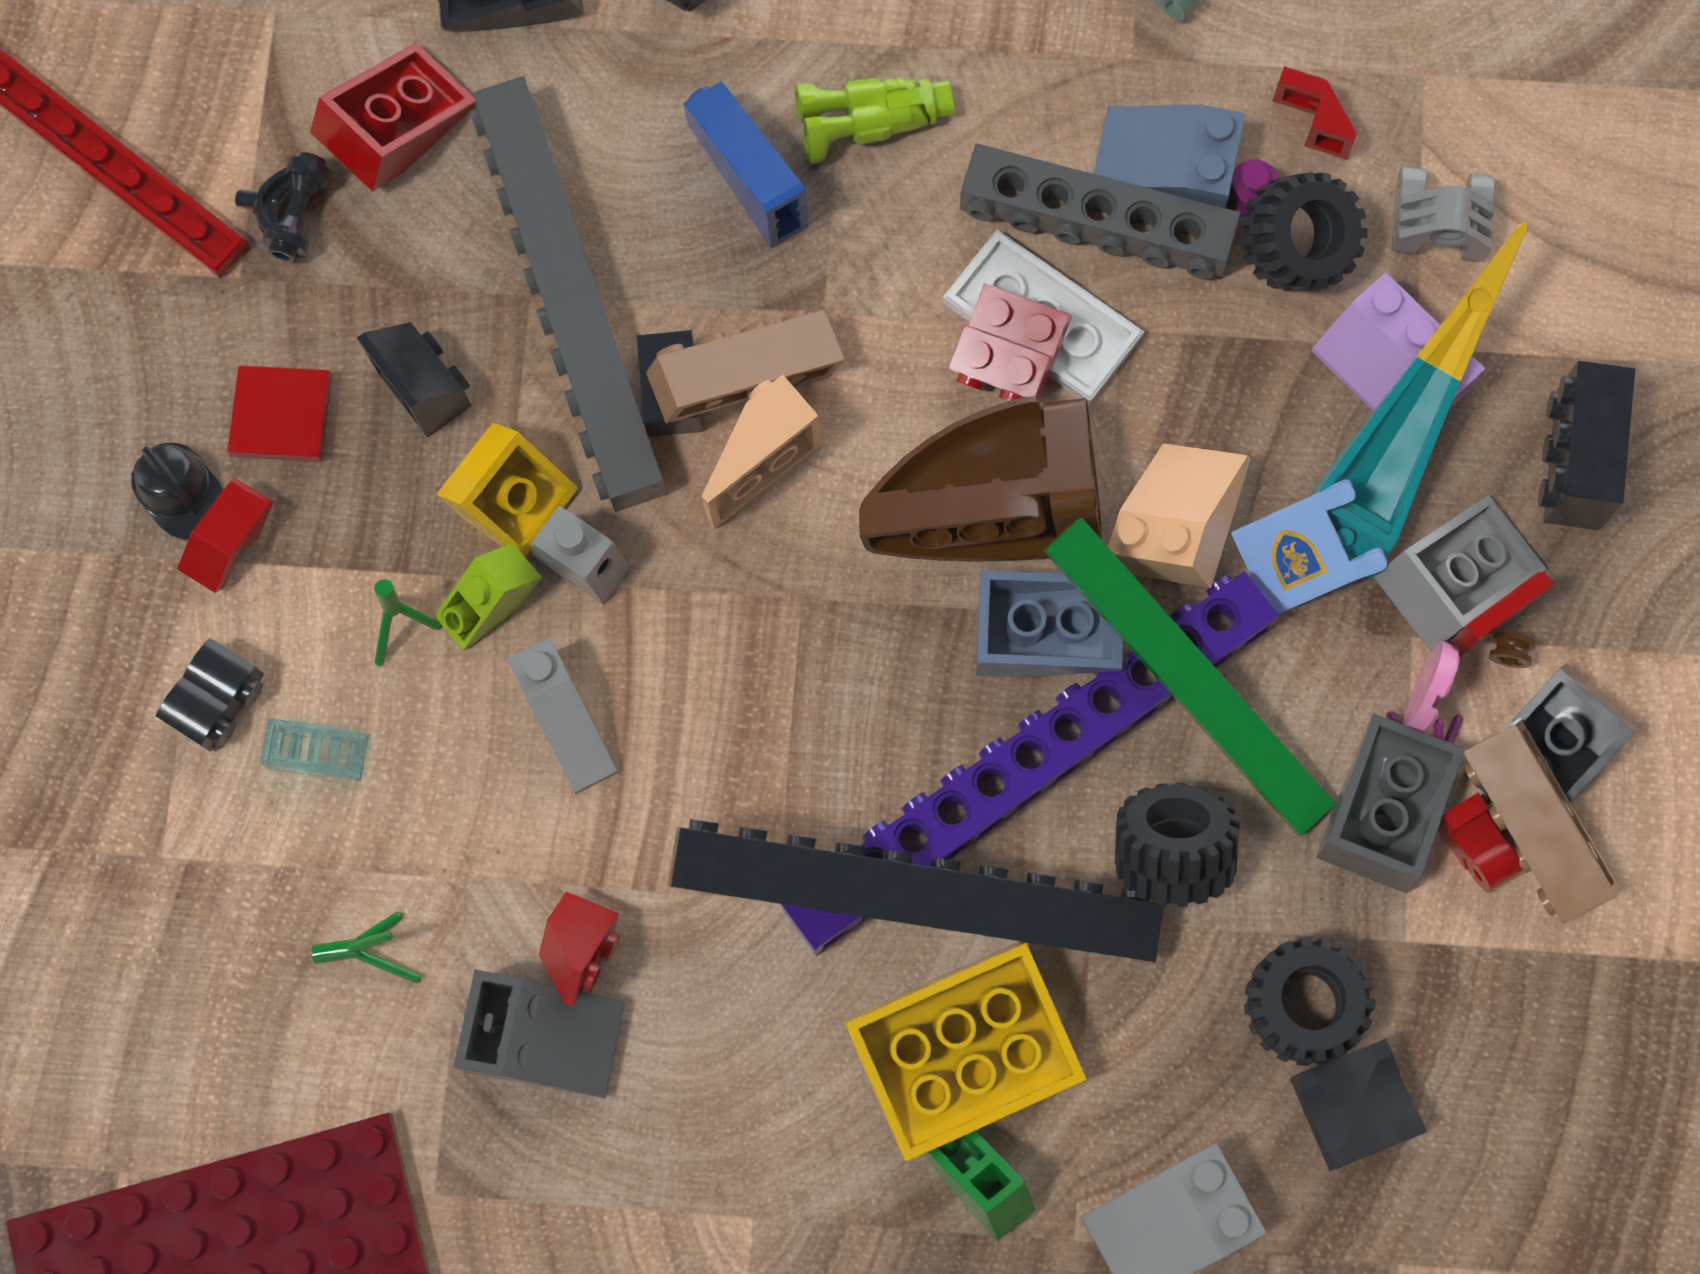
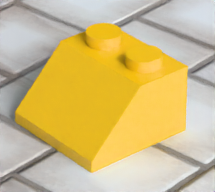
(506, 488)

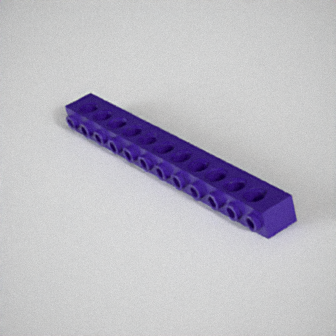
(1249, 619)

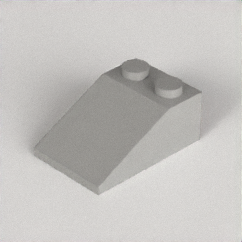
(1458, 572)
(1176, 1219)

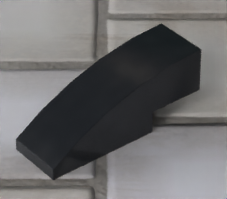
(504, 14)

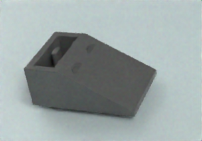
(530, 1037)

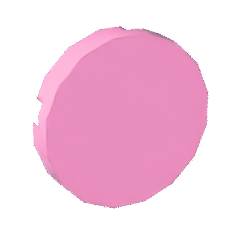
(1431, 686)

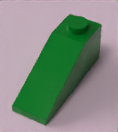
(983, 1183)

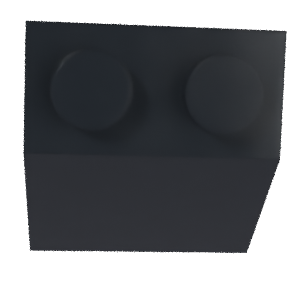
(416, 374)

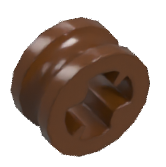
(1512, 649)

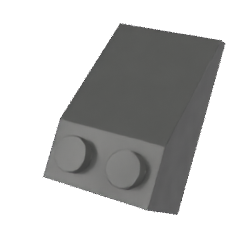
(1391, 804)

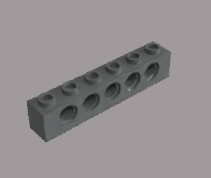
(1083, 192)

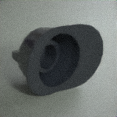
(174, 487)

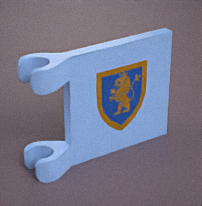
(1299, 553)

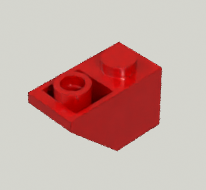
(575, 943)

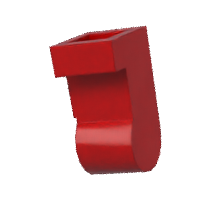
(1479, 844)

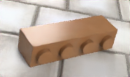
(731, 367)
(1541, 823)

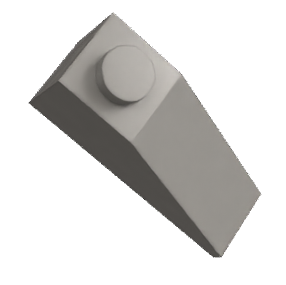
(562, 715)

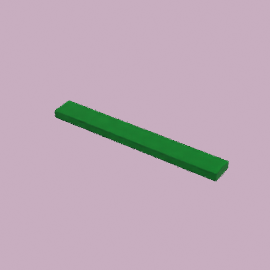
(1189, 677)

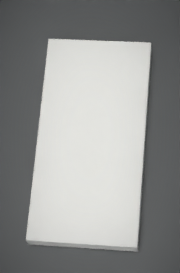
(1096, 336)

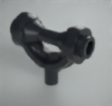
(302, 177)

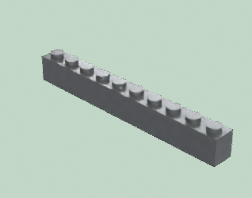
(569, 295)

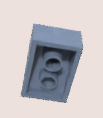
(1172, 149)
(1040, 628)

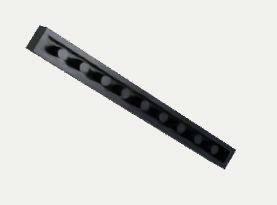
(913, 893)

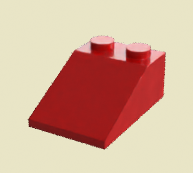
(390, 115)

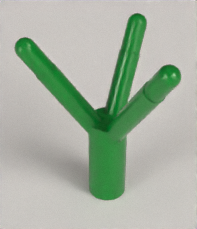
(392, 607)
(354, 949)

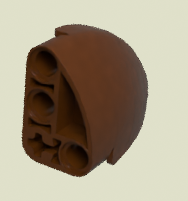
(988, 486)

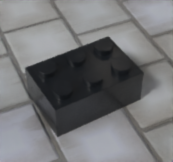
(1587, 445)

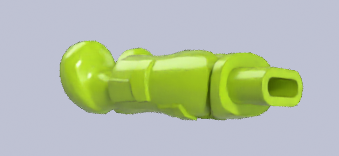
(872, 108)

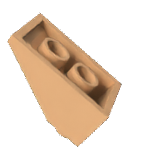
(767, 442)
(1180, 515)

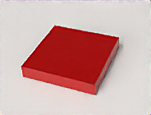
(279, 413)
(1501, 612)

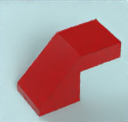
(1331, 127)
(223, 531)

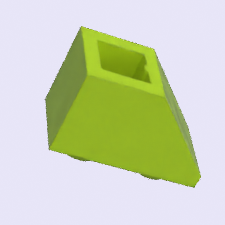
(487, 594)

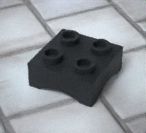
(1357, 1105)

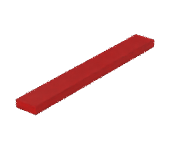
(118, 169)

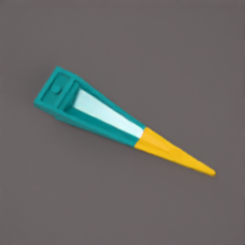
(1399, 436)

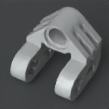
(1443, 214)

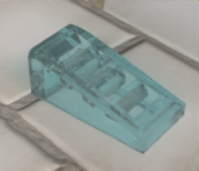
(273, 744)

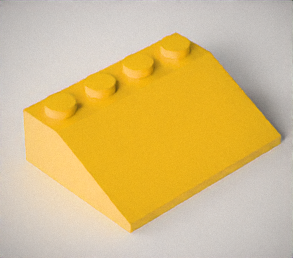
(964, 1050)

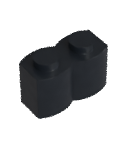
(211, 695)

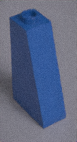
(748, 163)

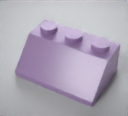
(1379, 341)

